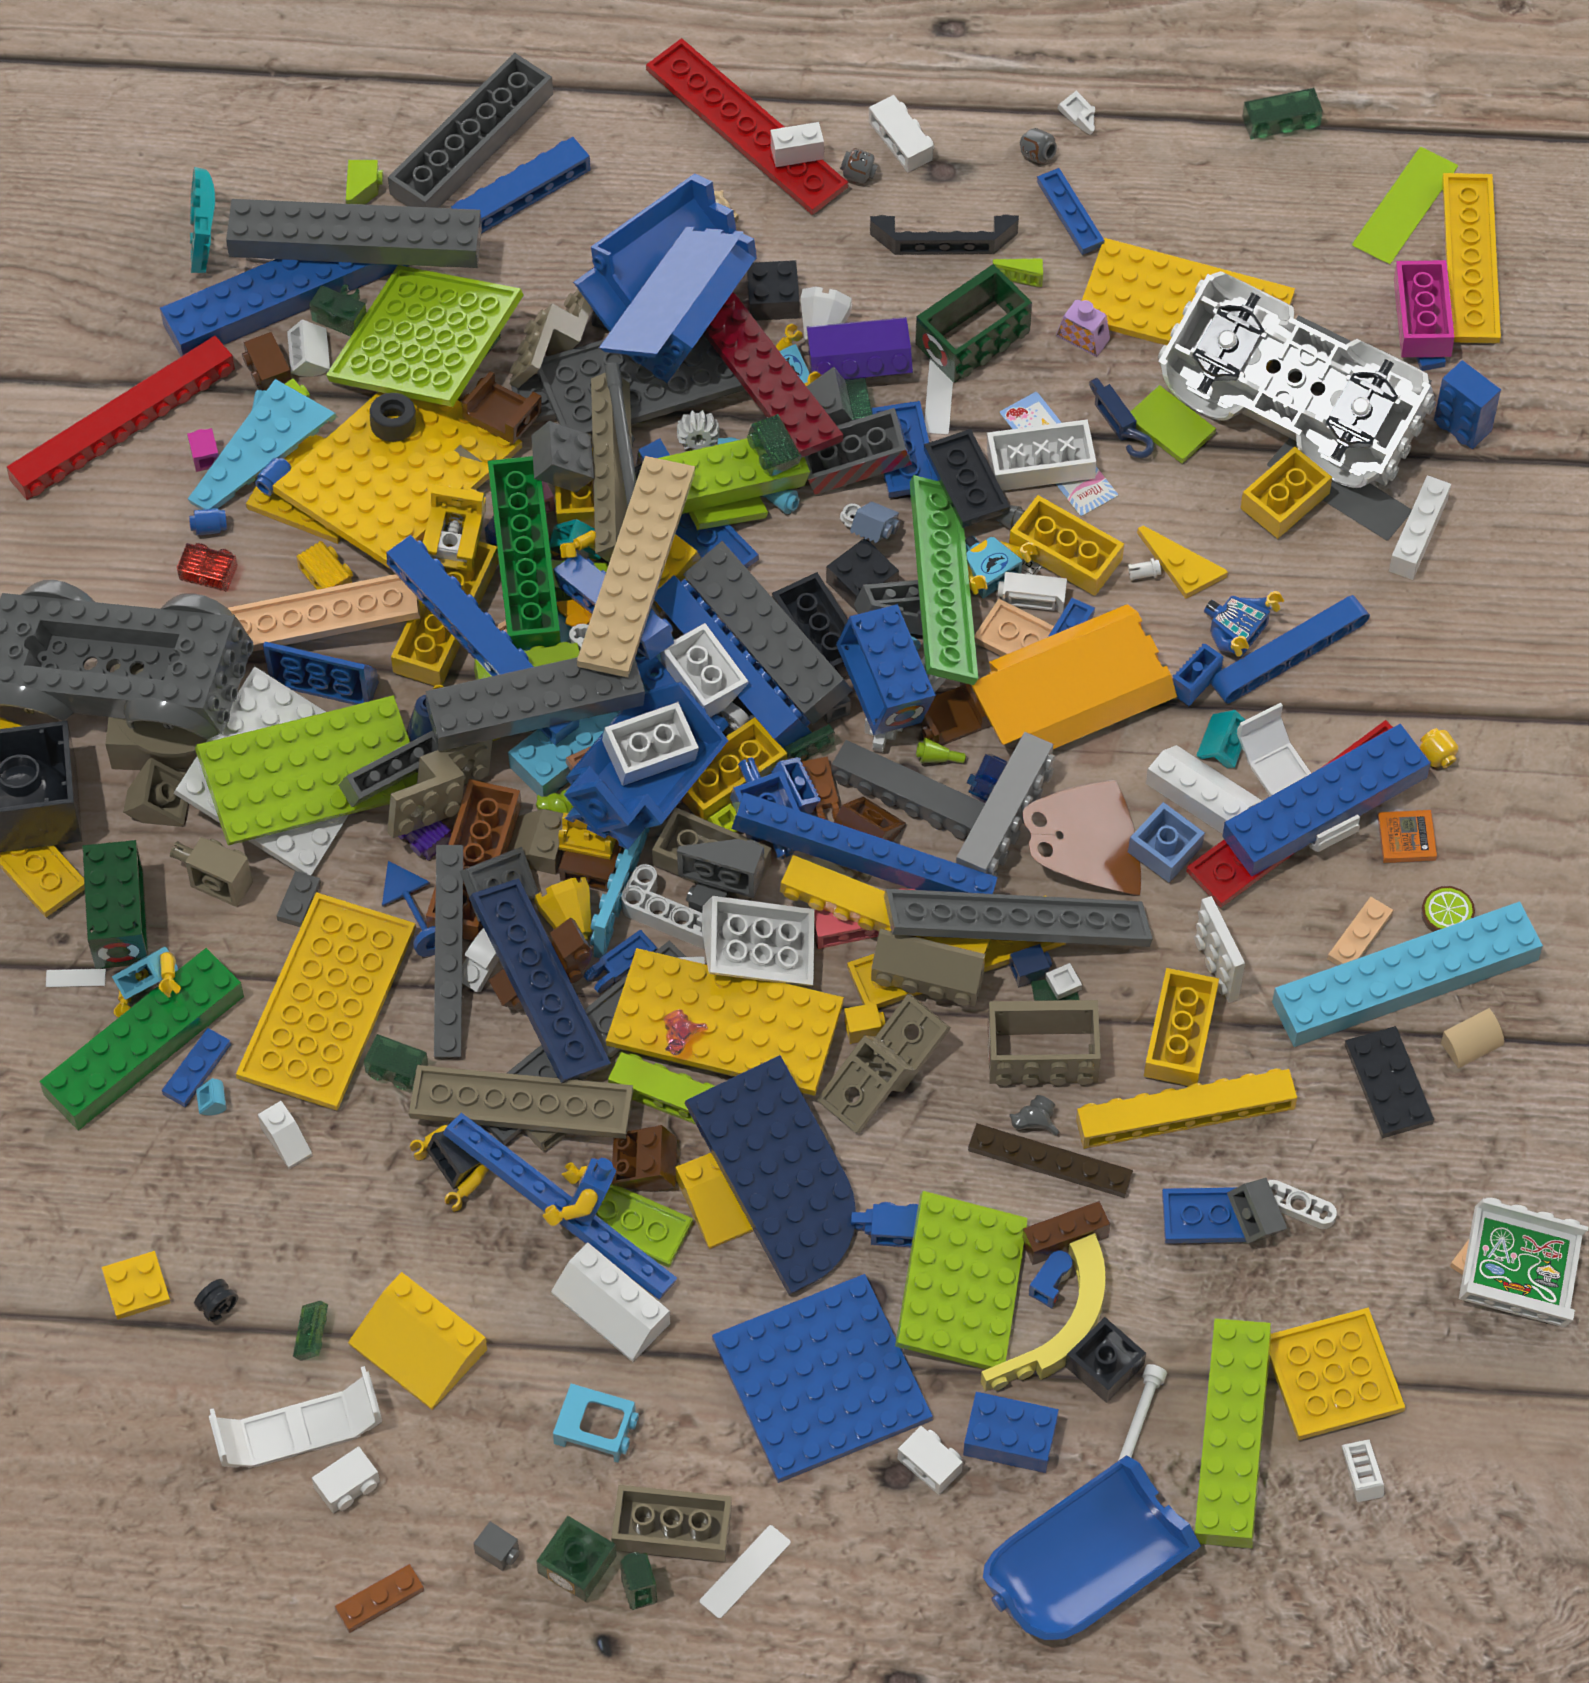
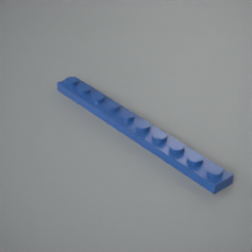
(545, 1193)

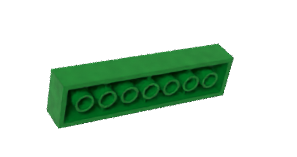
(524, 553)
(141, 1040)

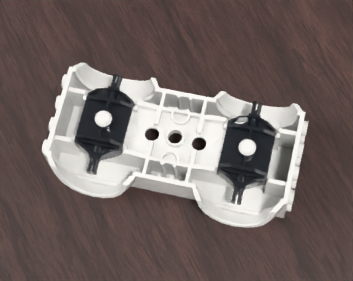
(1350, 431)

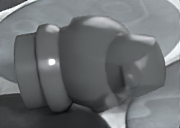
(1035, 1115)

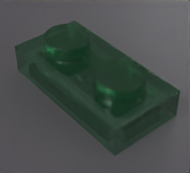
(814, 743)
(310, 1330)

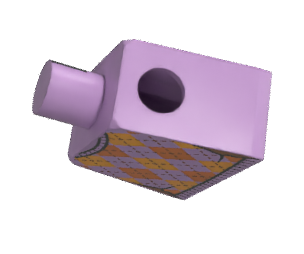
(1085, 327)

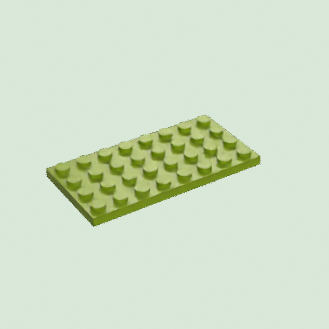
(293, 769)

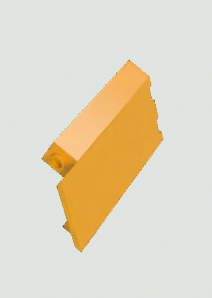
(1075, 681)

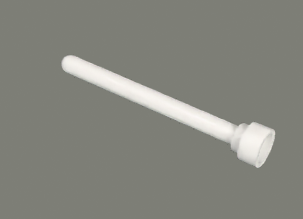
(1153, 1378)

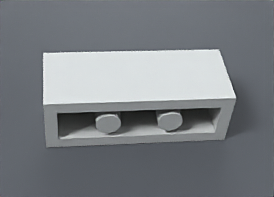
(901, 133)

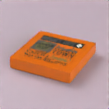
(1407, 836)

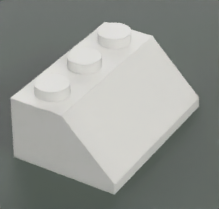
(704, 669)

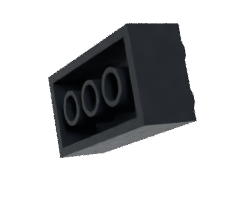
(816, 615)

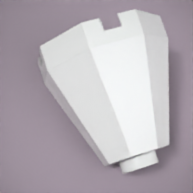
(824, 308)

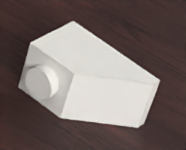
(284, 1134)

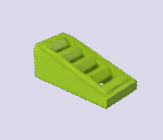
(1022, 270)

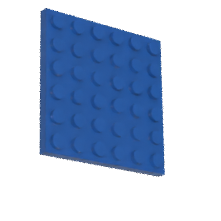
(821, 1378)

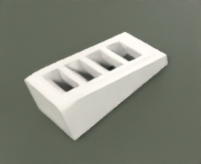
(1367, 1487)

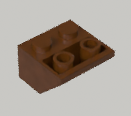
(645, 1159)

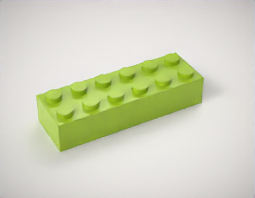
(733, 474)

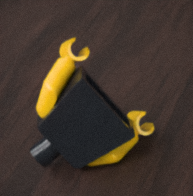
(456, 1164)

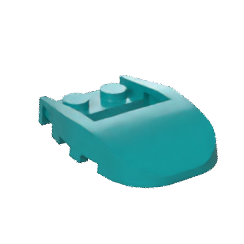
(201, 215)

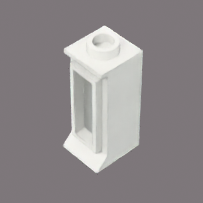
(1033, 591)

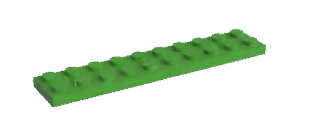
(943, 584)

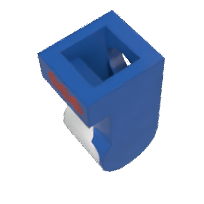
(1052, 1273)

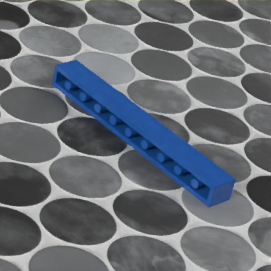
(462, 616)
(856, 849)

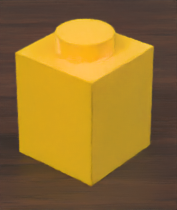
(863, 1021)

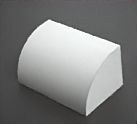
(308, 349)

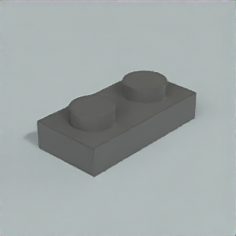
(298, 899)

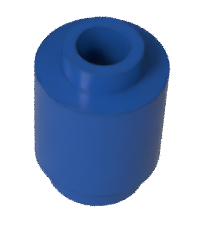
(271, 474)
(208, 521)

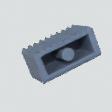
(875, 522)

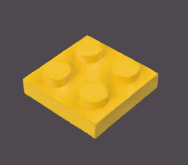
(136, 1285)

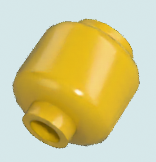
(1439, 748)

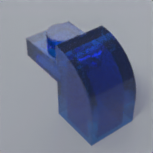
(988, 774)

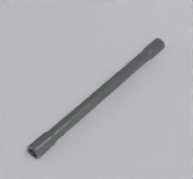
(615, 384)

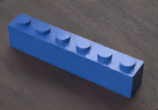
(528, 183)
(583, 583)

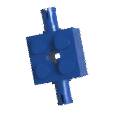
(771, 788)

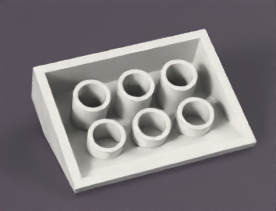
(759, 940)

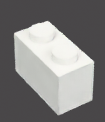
(797, 144)
(930, 1459)
(346, 1480)

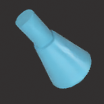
(784, 500)

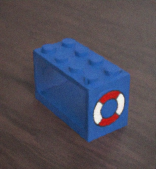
(885, 669)

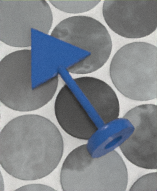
(400, 884)

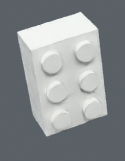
(650, 743)

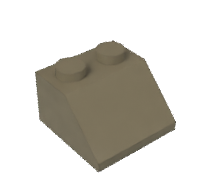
(538, 837)

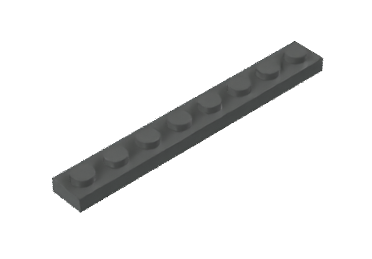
(448, 952)

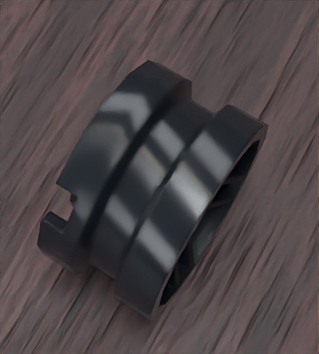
(215, 1300)

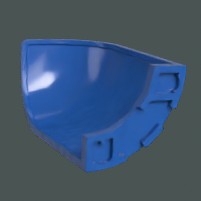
(1087, 1554)

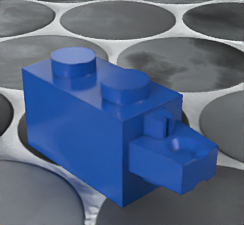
(887, 1224)

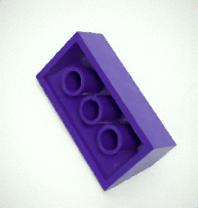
(861, 348)

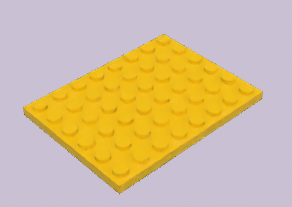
(382, 489)

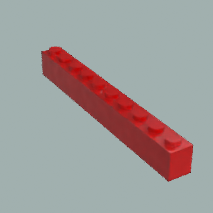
(120, 418)

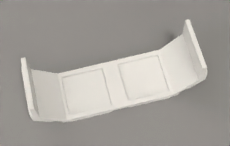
(1279, 765)
(297, 1427)

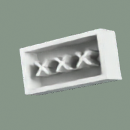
(1042, 455)

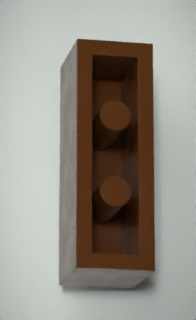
(1060, 1231)

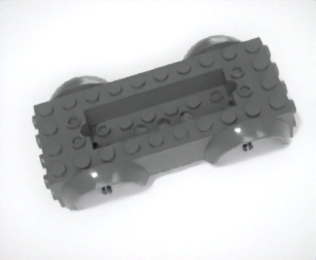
(188, 647)

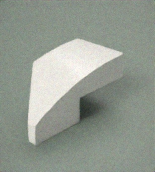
(1078, 112)

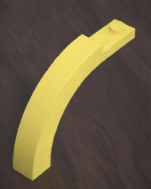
(1051, 1356)

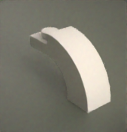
(479, 962)

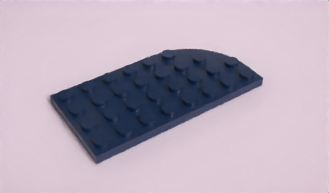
(779, 1170)

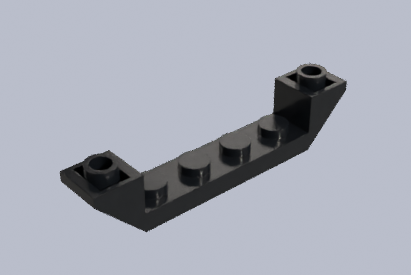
(943, 243)

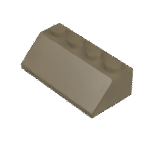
(928, 968)

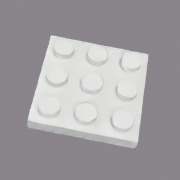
(1220, 950)

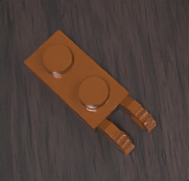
(822, 779)

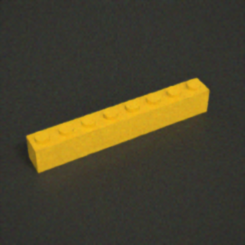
(851, 900)
(1186, 1108)

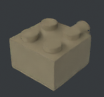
(215, 869)

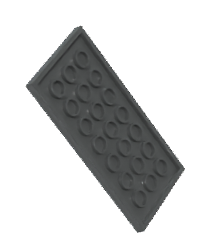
(569, 374)

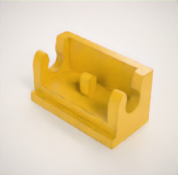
(577, 839)

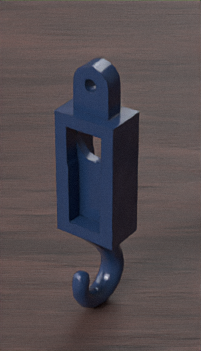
(1119, 417)

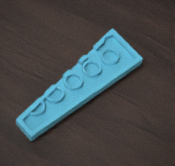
(611, 902)

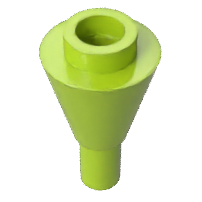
(931, 752)

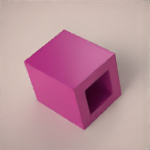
(203, 448)

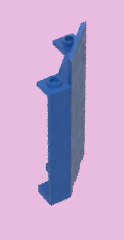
(636, 248)

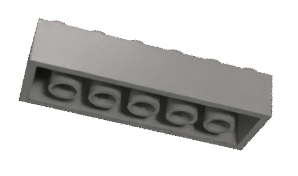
(1003, 812)

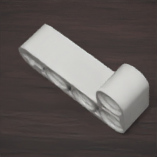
(649, 902)

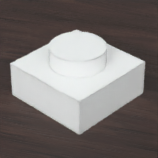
(1063, 981)

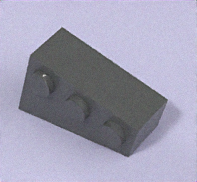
(833, 396)
(888, 594)

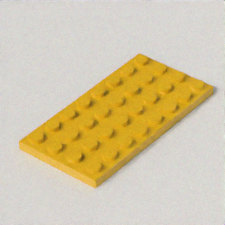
(1148, 289)
(326, 1001)
(744, 1019)

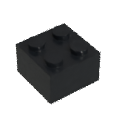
(773, 290)
(858, 567)
(1105, 1359)

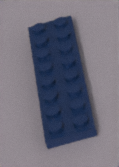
(540, 981)

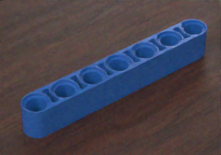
(1289, 649)

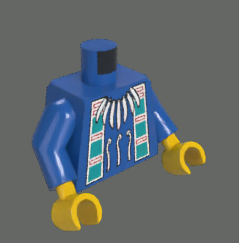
(1240, 621)

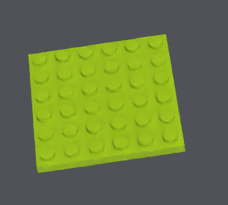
(425, 335)

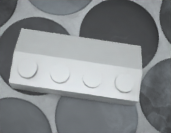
(1198, 787)
(611, 1302)

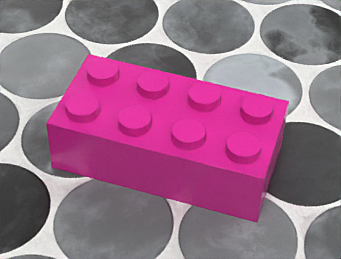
(1423, 308)

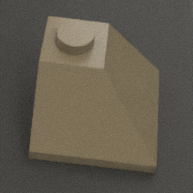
(152, 797)

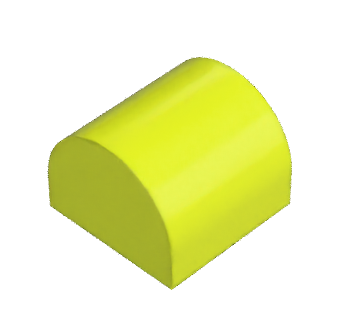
(724, 817)

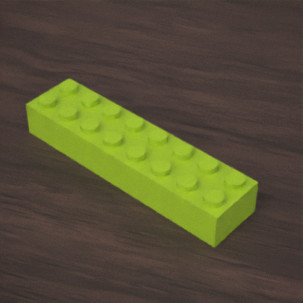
(1233, 1433)

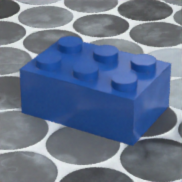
(1467, 404)
(1010, 1432)

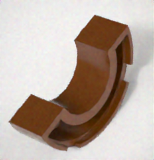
(572, 952)

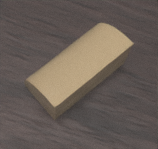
(1473, 1038)

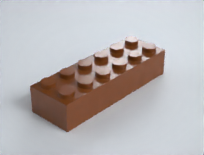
(485, 831)

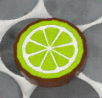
(1446, 907)

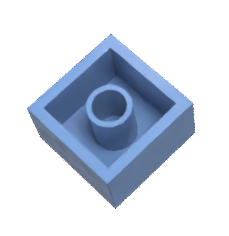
(1166, 842)

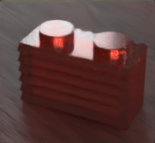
(207, 566)

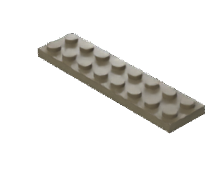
(521, 1101)

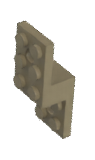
(550, 334)
(438, 787)
(883, 1063)

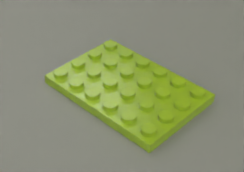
(961, 1281)

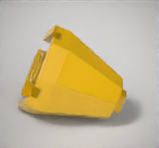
(567, 901)

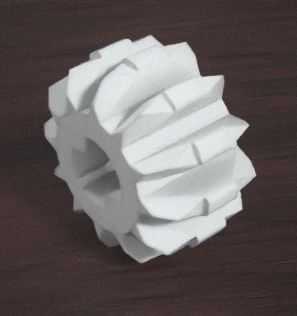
(697, 430)

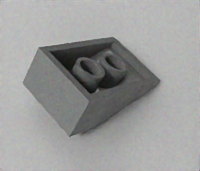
(724, 864)

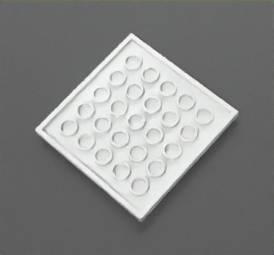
(259, 705)

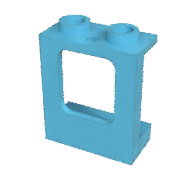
(573, 1410)

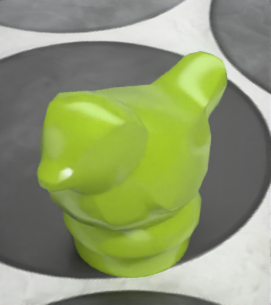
(554, 802)

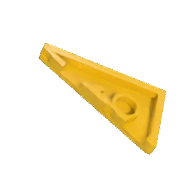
(1185, 568)

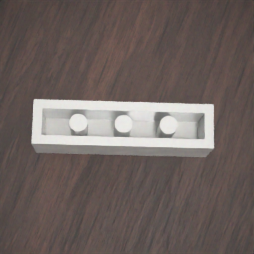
(1419, 527)

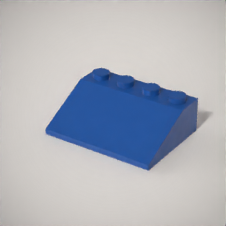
(321, 674)

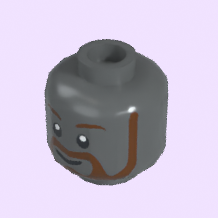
(1038, 145)
(858, 165)

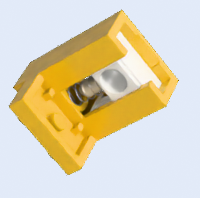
(457, 509)

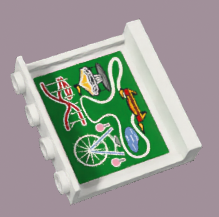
(1522, 1262)

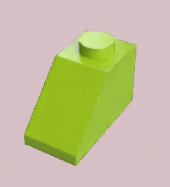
(363, 181)

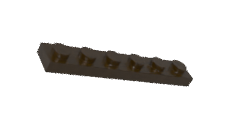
(1050, 1160)

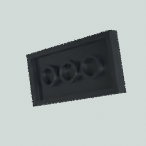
(966, 478)
(1389, 1082)

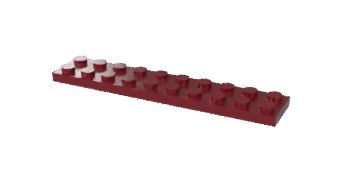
(770, 378)

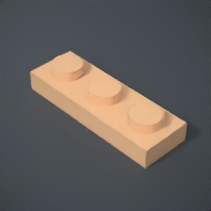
(1360, 932)

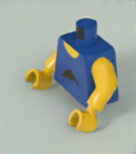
(589, 1194)

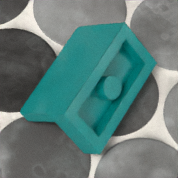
(1222, 738)

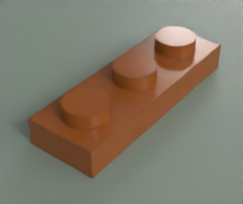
(379, 1598)

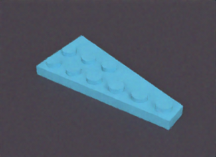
(269, 432)

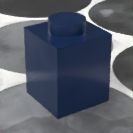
(1029, 965)

